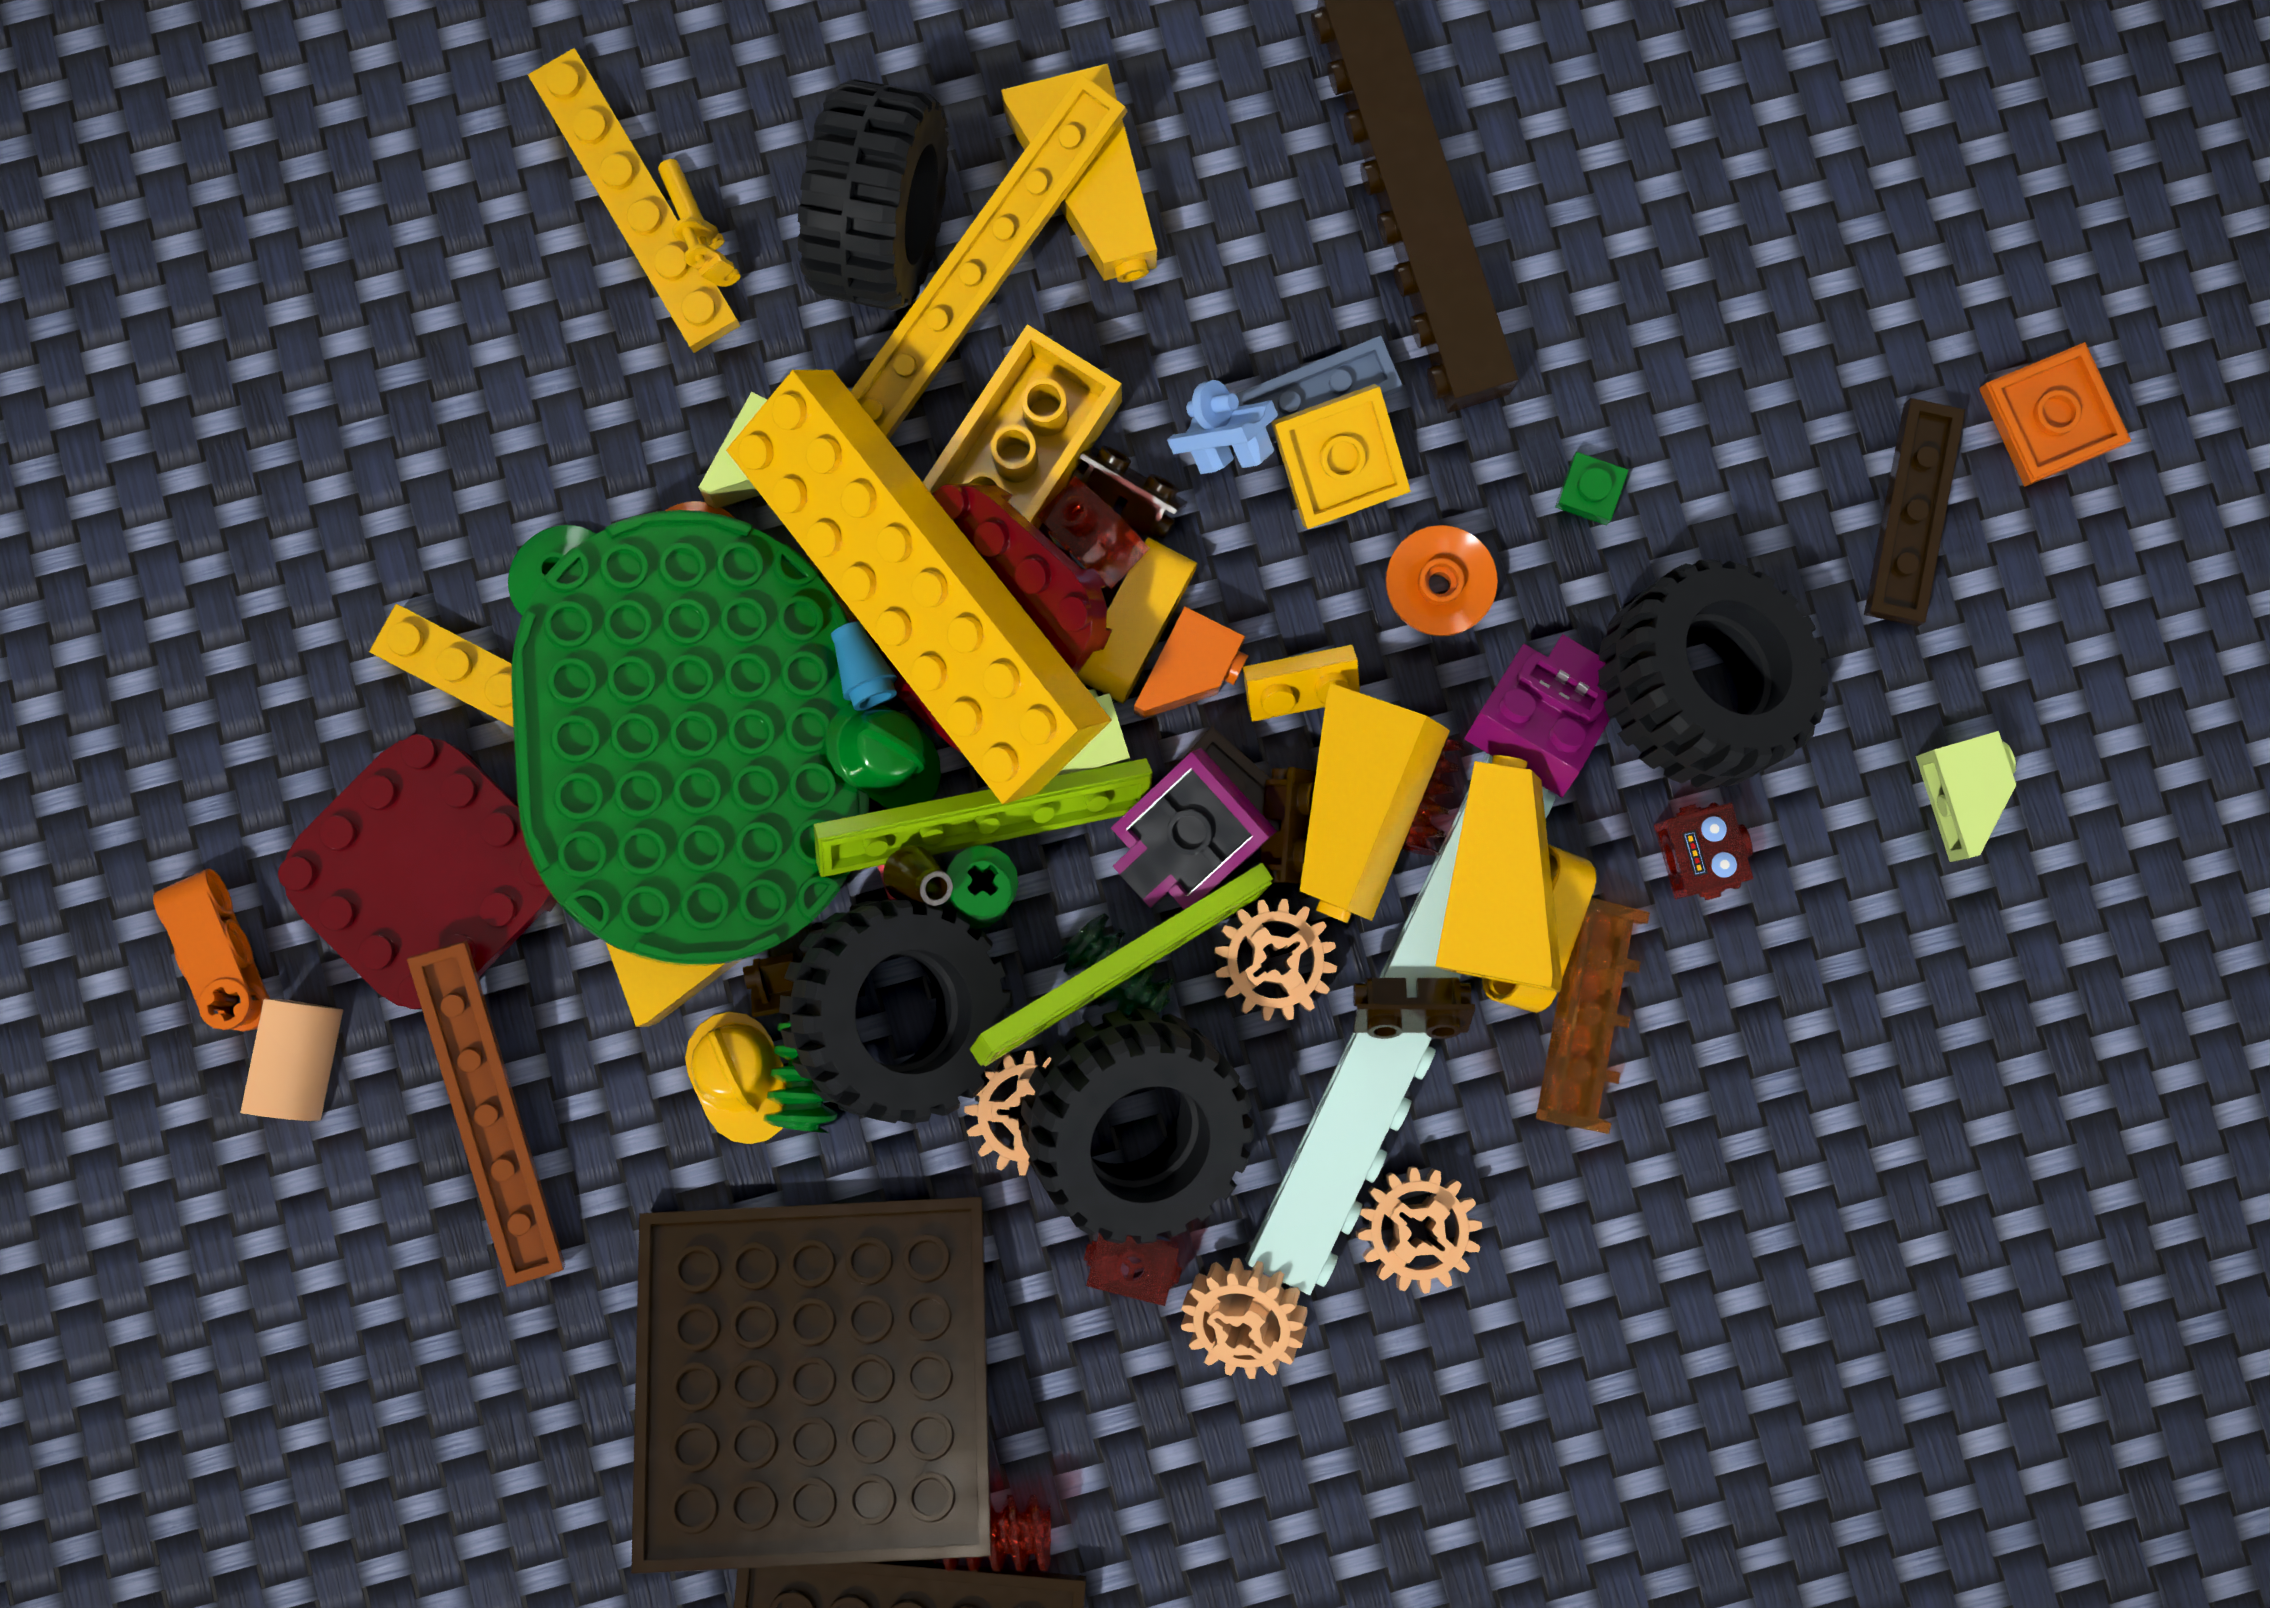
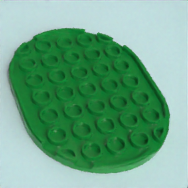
(679, 735)

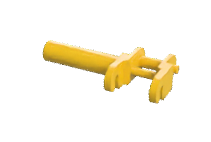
(696, 232)

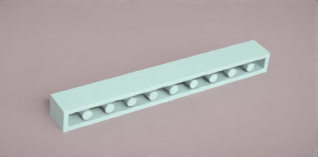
(1359, 1104)

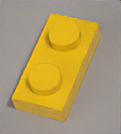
(1298, 681)

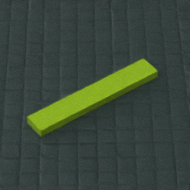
(979, 817)
(1120, 966)

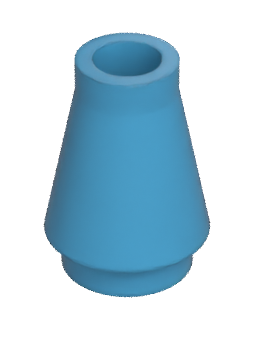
(862, 669)

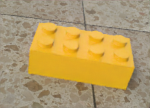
(1030, 425)

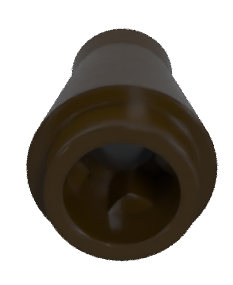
(916, 877)

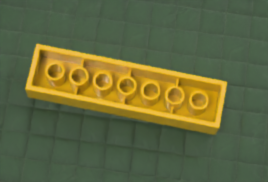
(917, 584)

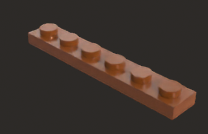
(486, 1112)

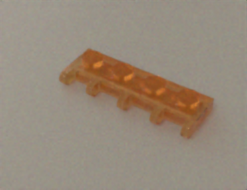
(1587, 1018)

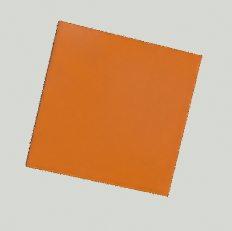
(2054, 414)

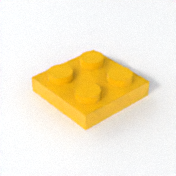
(1341, 456)

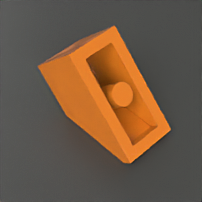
(1192, 664)

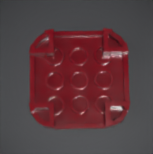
(1040, 576)
(414, 863)

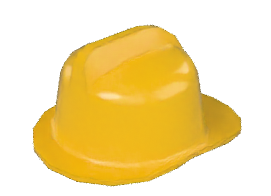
(731, 1072)

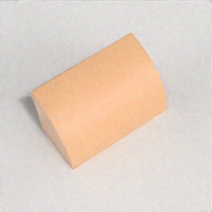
(291, 1060)

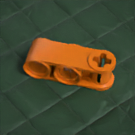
(212, 950)

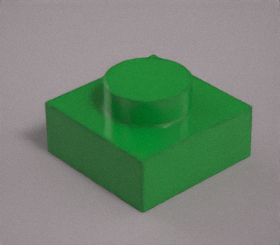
(1591, 488)

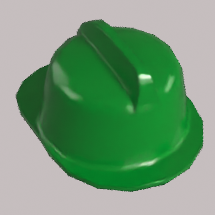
(883, 755)

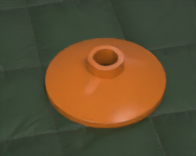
(1458, 559)

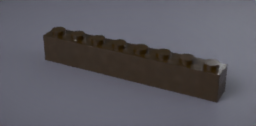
(1416, 201)

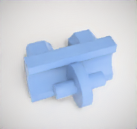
(1222, 423)

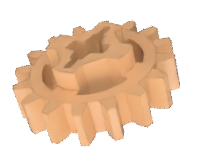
(1291, 981)
(989, 1110)
(1437, 1209)
(1244, 1318)

